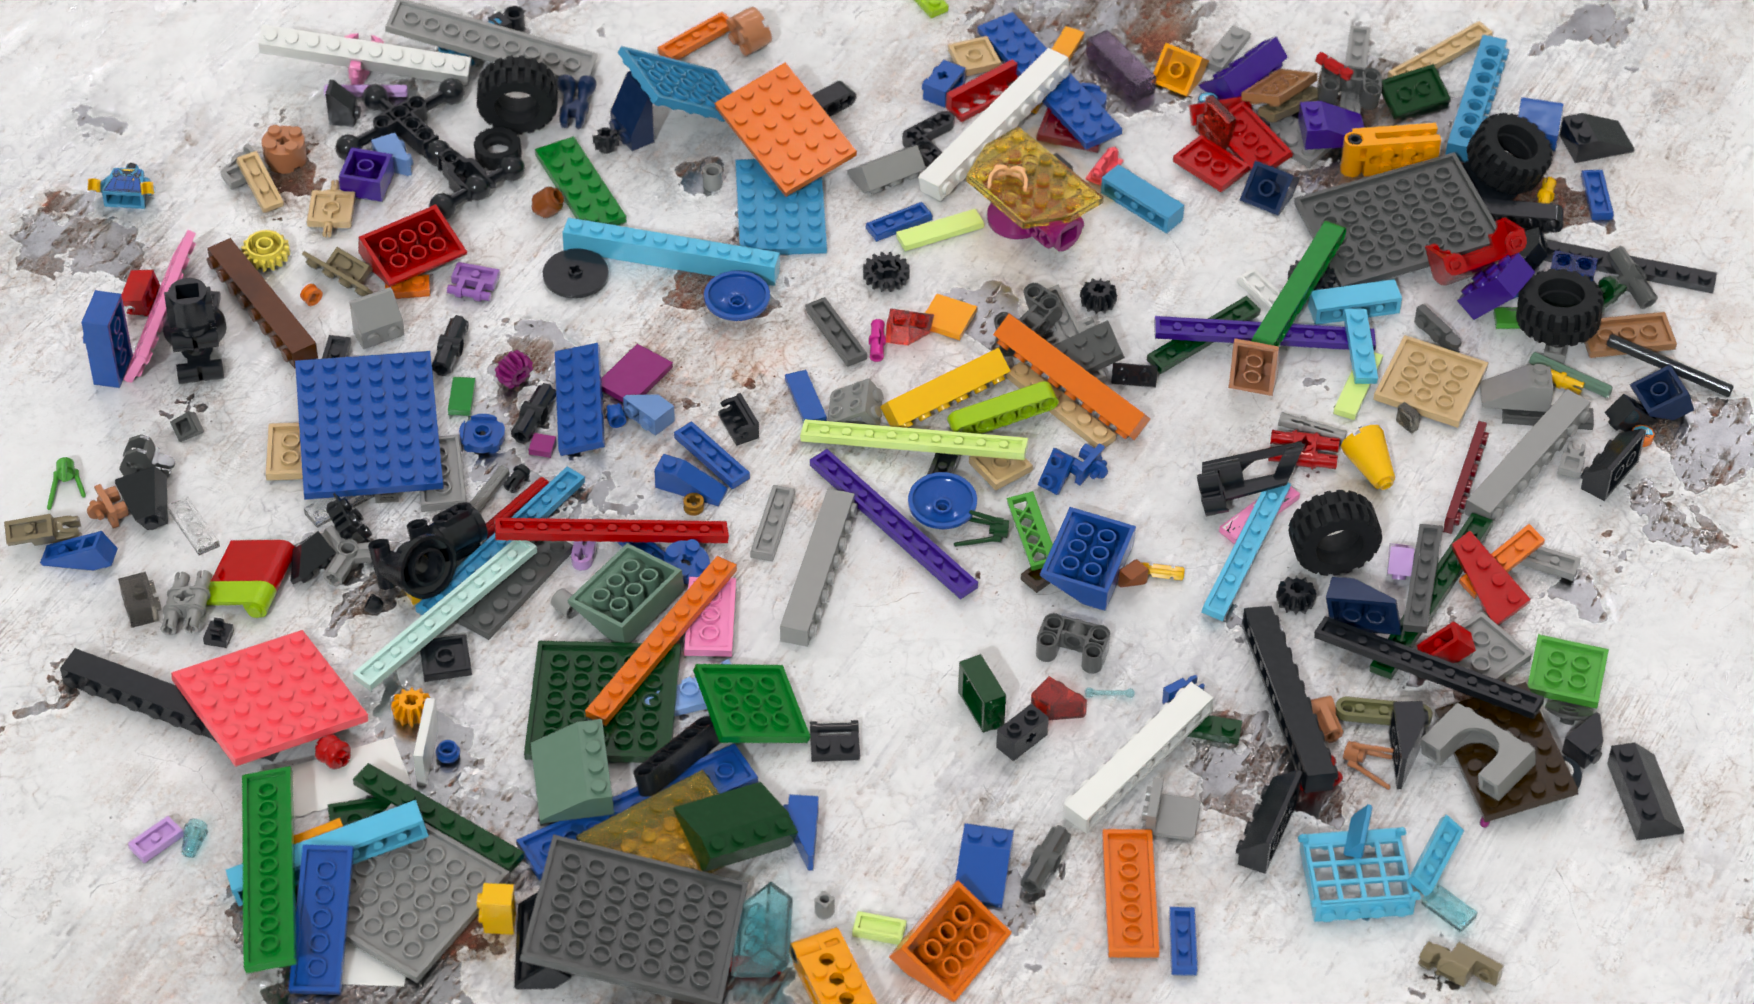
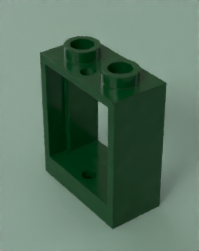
(982, 693)

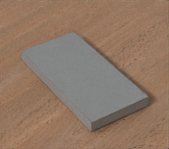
(453, 478)

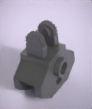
(144, 456)

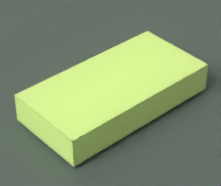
(879, 928)

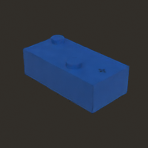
(107, 339)

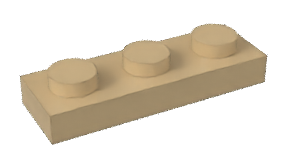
(260, 181)

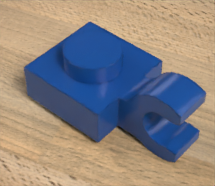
(1170, 690)

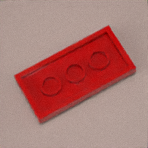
(1255, 140)

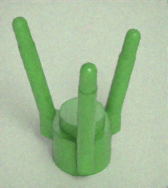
(65, 472)

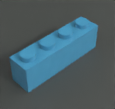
(1142, 198)

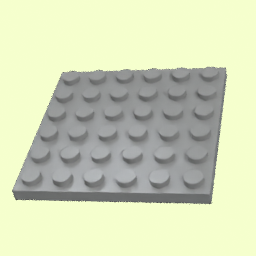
(417, 900)

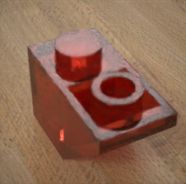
(907, 326)
(1058, 700)

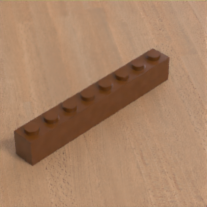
(261, 302)

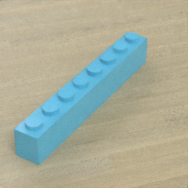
(367, 836)

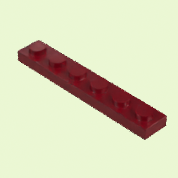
(1464, 483)

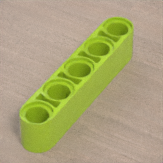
(1004, 409)

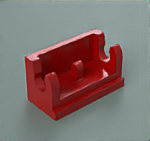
(140, 291)

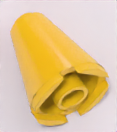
(1370, 455)

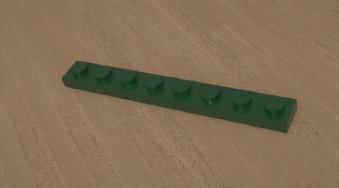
(439, 817)

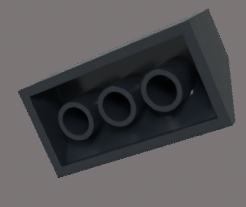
(1643, 792)
(1269, 821)
(527, 974)

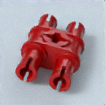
(1313, 443)

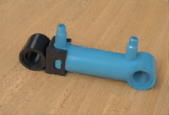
(512, 19)

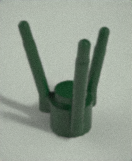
(997, 527)

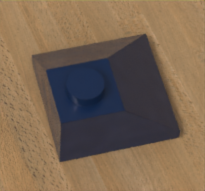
(1269, 188)

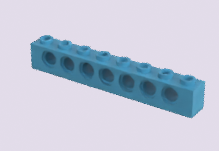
(1478, 94)

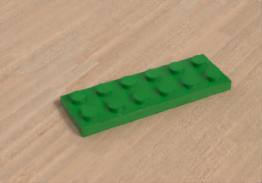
(579, 182)

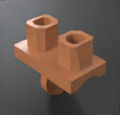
(104, 506)

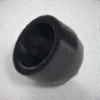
(374, 604)

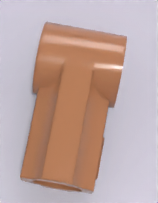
(1327, 720)

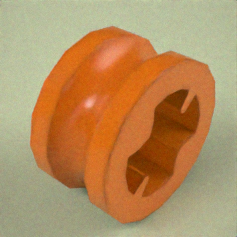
(311, 294)

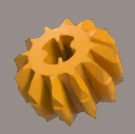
(409, 706)

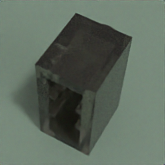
(139, 599)

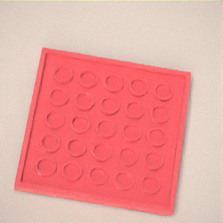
(269, 697)

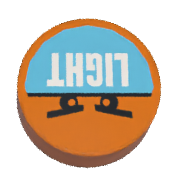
(1649, 435)

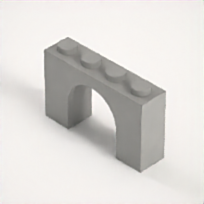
(1463, 727)

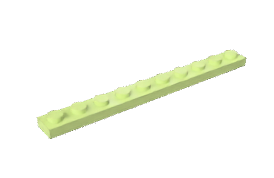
(914, 439)

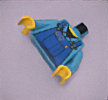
(124, 187)

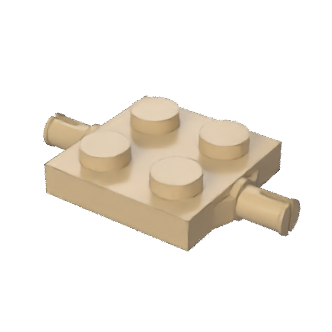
(331, 209)

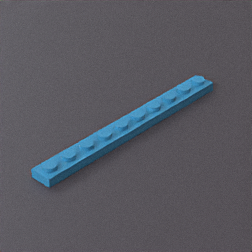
(540, 506)

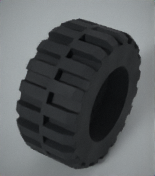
(523, 76)
(1522, 140)
(1560, 307)
(1330, 514)

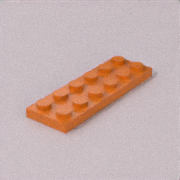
(1130, 893)

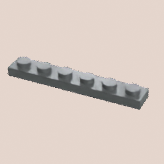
(1423, 578)

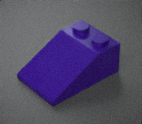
(1325, 124)

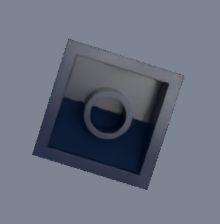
(1663, 394)

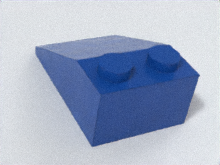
(985, 862)

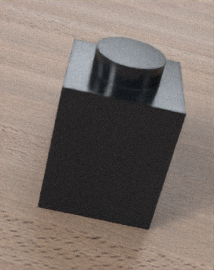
(341, 105)
(1628, 413)
(1585, 742)

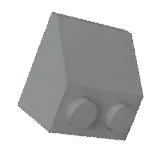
(376, 318)

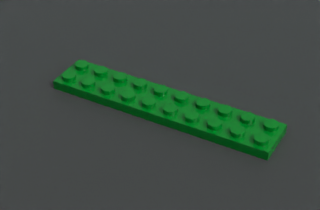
(268, 870)

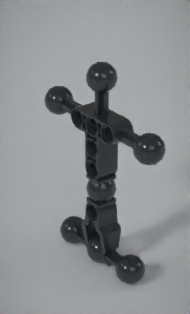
(408, 123)

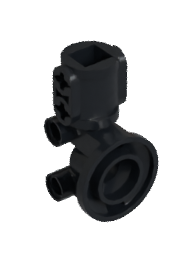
(194, 329)
(430, 557)

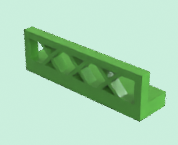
(1037, 528)

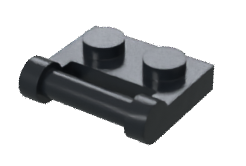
(834, 747)

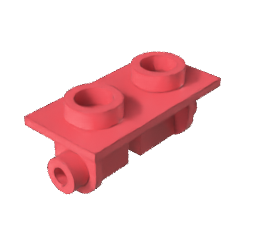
(1104, 165)

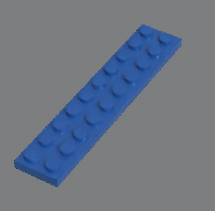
(1069, 99)
(724, 768)

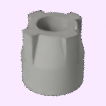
(824, 905)

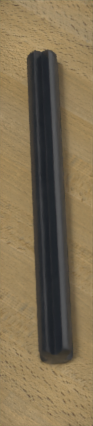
(1662, 361)

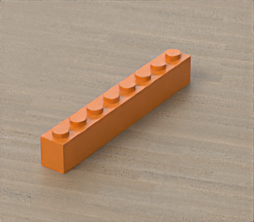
(1072, 377)

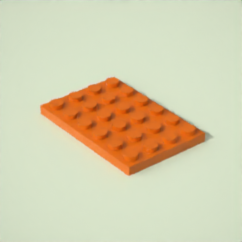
(785, 129)

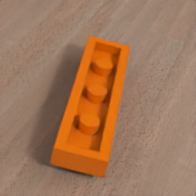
(695, 37)
(1511, 552)

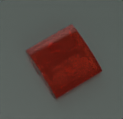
(1216, 122)

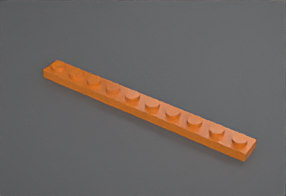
(661, 640)

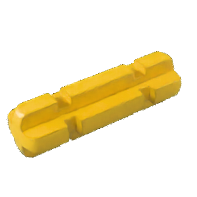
(1165, 571)

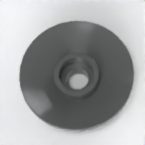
(1568, 712)

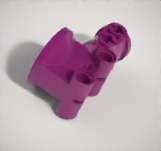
(1055, 235)

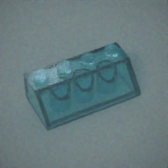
(763, 934)

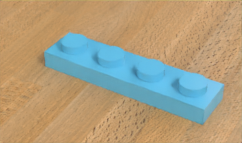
(1360, 346)
(1435, 855)

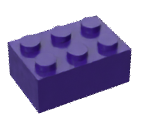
(1495, 285)

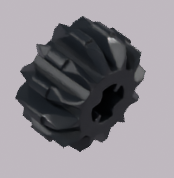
(1098, 295)
(1296, 595)

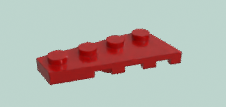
(1493, 585)

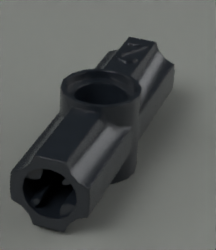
(450, 345)
(533, 413)

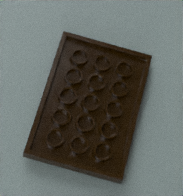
(1542, 784)

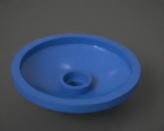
(736, 295)
(942, 500)

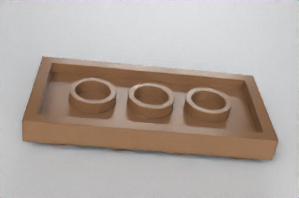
(1279, 87)
(1646, 330)

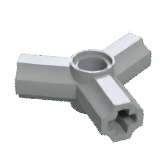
(347, 556)

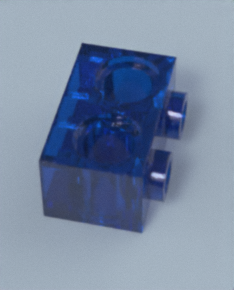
(1582, 264)

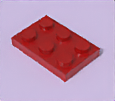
(1211, 163)

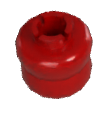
(332, 751)

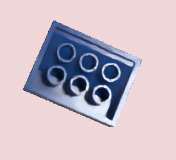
(1089, 556)

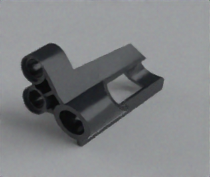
(1224, 480)

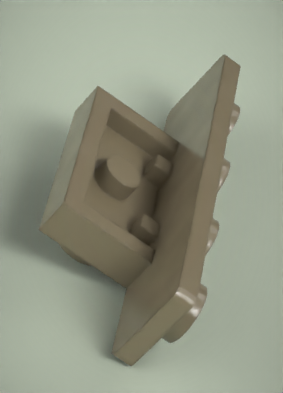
(344, 267)

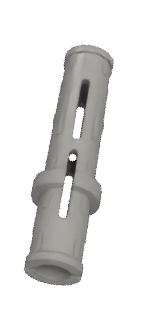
(1307, 426)

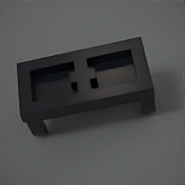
(739, 420)

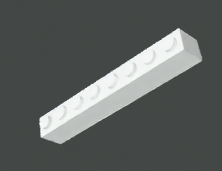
(1138, 757)

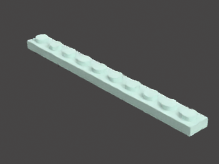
(444, 613)

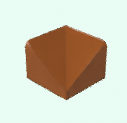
(1133, 574)

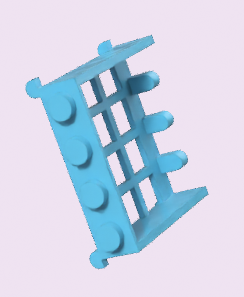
(1358, 907)

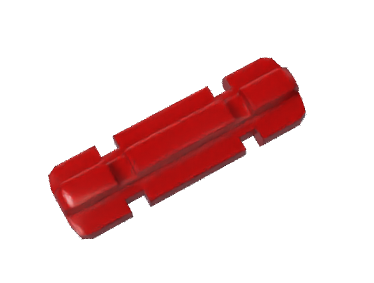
(1334, 66)

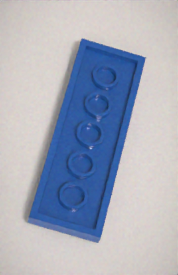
(579, 399)
(322, 919)

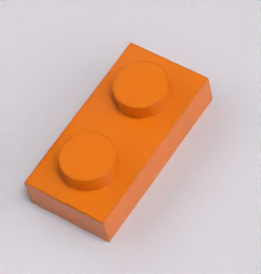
(414, 287)

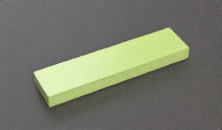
(940, 229)
(1353, 395)

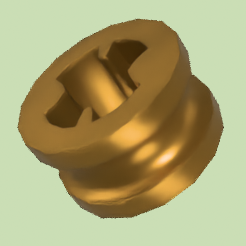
(693, 509)

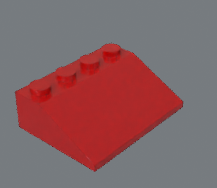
(410, 246)

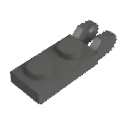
(1436, 328)

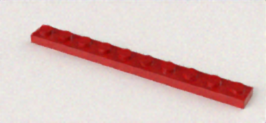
(610, 530)

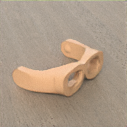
(997, 172)

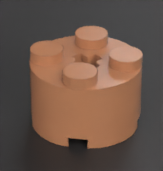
(748, 30)
(284, 148)

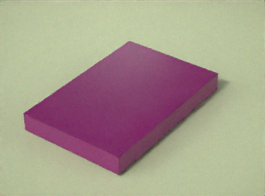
(635, 373)

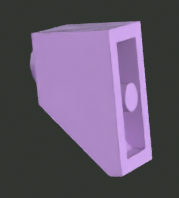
(1400, 560)

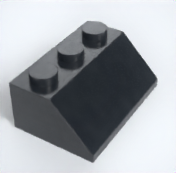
(1613, 464)

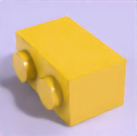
(497, 908)

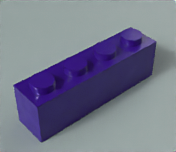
(1247, 70)

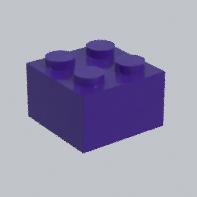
(367, 173)

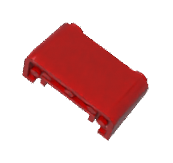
(1453, 267)

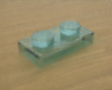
(1449, 908)

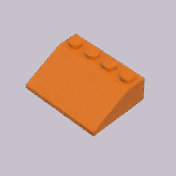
(950, 942)

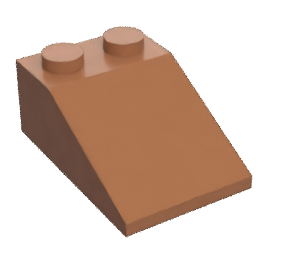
(1254, 367)

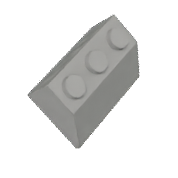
(888, 170)

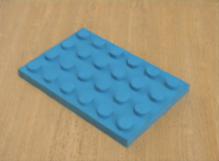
(676, 82)
(775, 221)

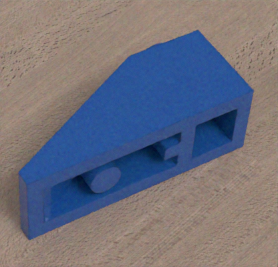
(683, 478)
(82, 552)
(804, 814)

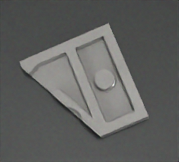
(231, 172)

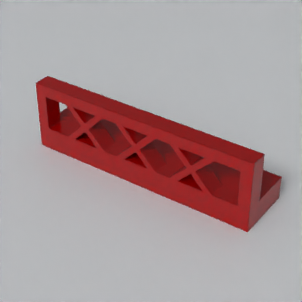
(980, 89)

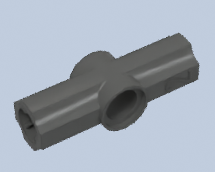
(1632, 276)
(1045, 859)

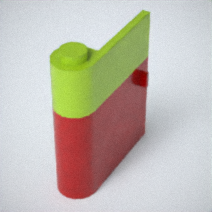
(250, 574)

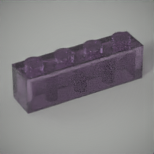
(1120, 65)

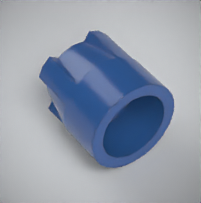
(616, 415)

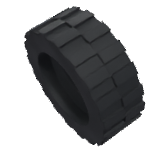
(493, 137)

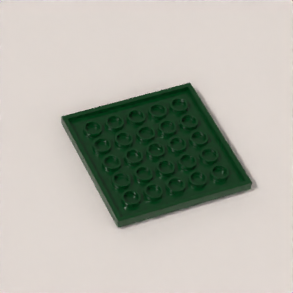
(573, 675)

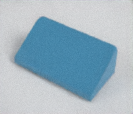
(1358, 832)

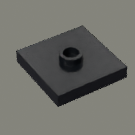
(446, 658)

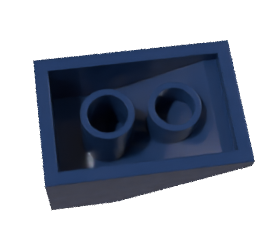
(632, 114)
(1362, 606)

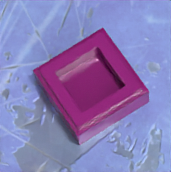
(542, 445)

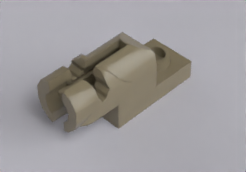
(41, 529)
(1460, 963)

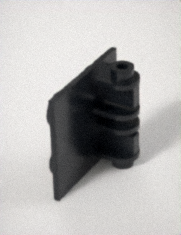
(347, 519)

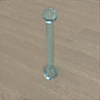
(1090, 692)

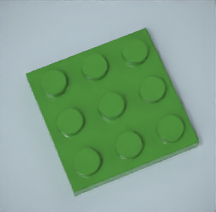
(1567, 671)

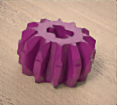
(513, 369)

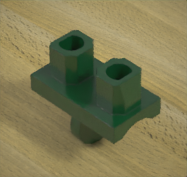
(1611, 290)

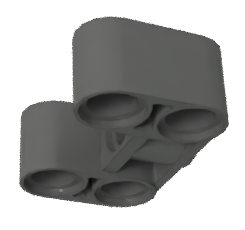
(1364, 82)
(1039, 316)
(1074, 635)

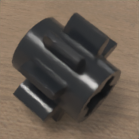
(605, 140)

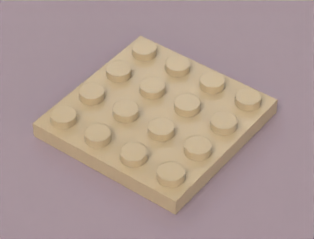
(1431, 380)

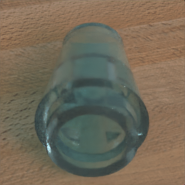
(193, 837)

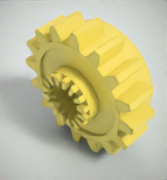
(266, 249)

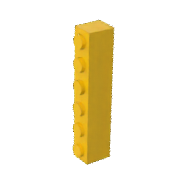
(945, 389)

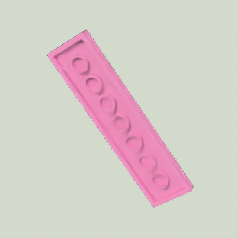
(155, 319)

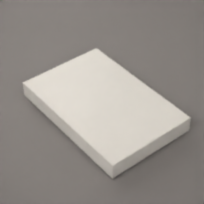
(425, 741)

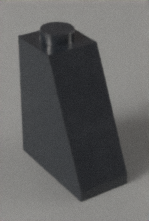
(146, 496)

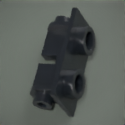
(1134, 374)

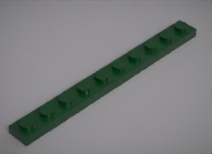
(1446, 576)

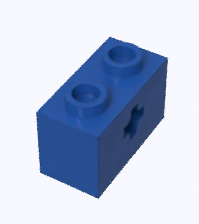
(941, 81)

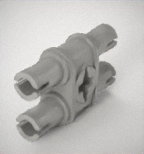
(186, 602)

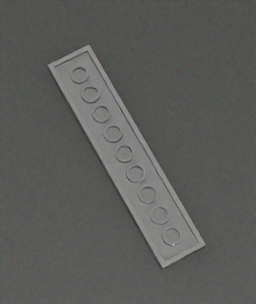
(485, 39)

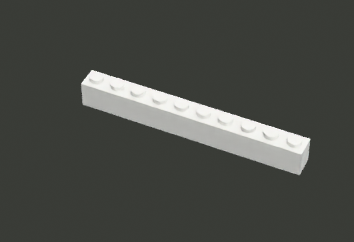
(373, 55)
(999, 118)

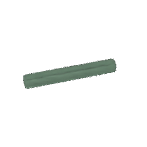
(1591, 384)

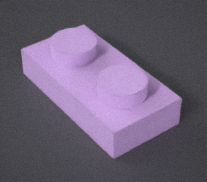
(155, 839)

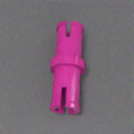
(877, 340)

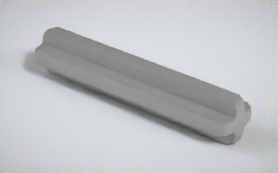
(490, 487)

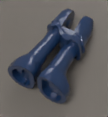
(578, 108)

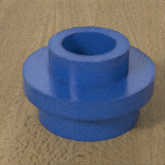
(447, 751)

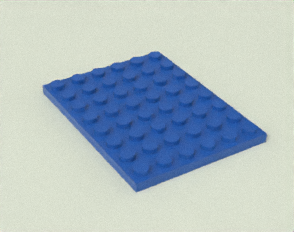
(368, 425)

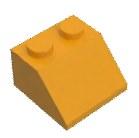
(1179, 69)

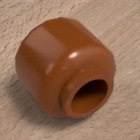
(547, 202)

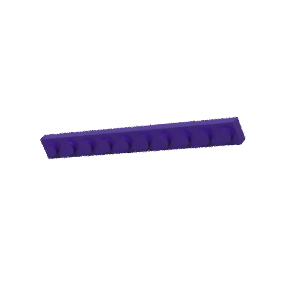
(1227, 330)
(895, 524)

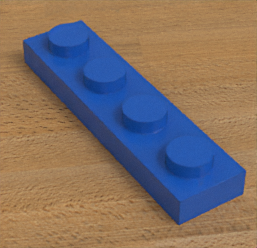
(712, 455)

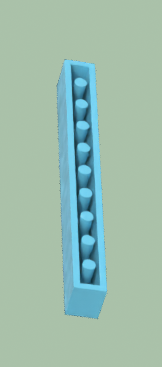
(669, 250)

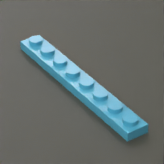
(1244, 552)

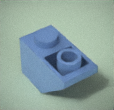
(392, 145)
(649, 411)

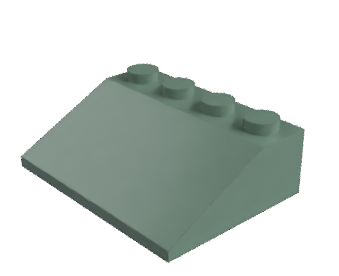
(628, 593)
(572, 773)

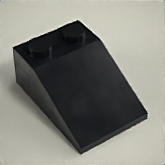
(1593, 137)
(1405, 733)

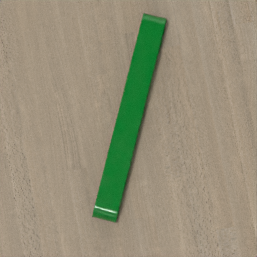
(1300, 284)

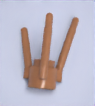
(1357, 752)

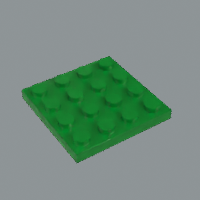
(751, 703)

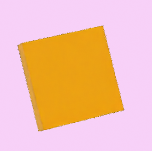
(950, 316)

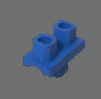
(1092, 464)
(1056, 471)

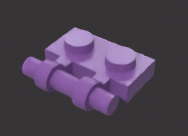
(473, 276)

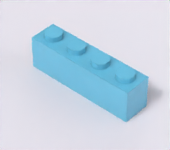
(1377, 297)

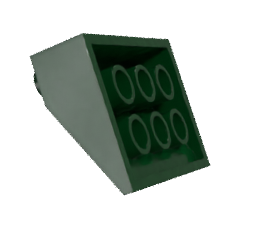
(735, 826)

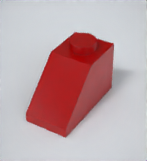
(1449, 643)

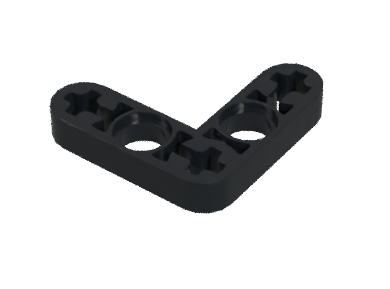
(940, 123)

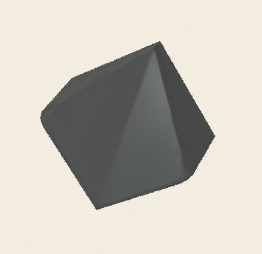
(186, 426)

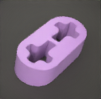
(580, 549)

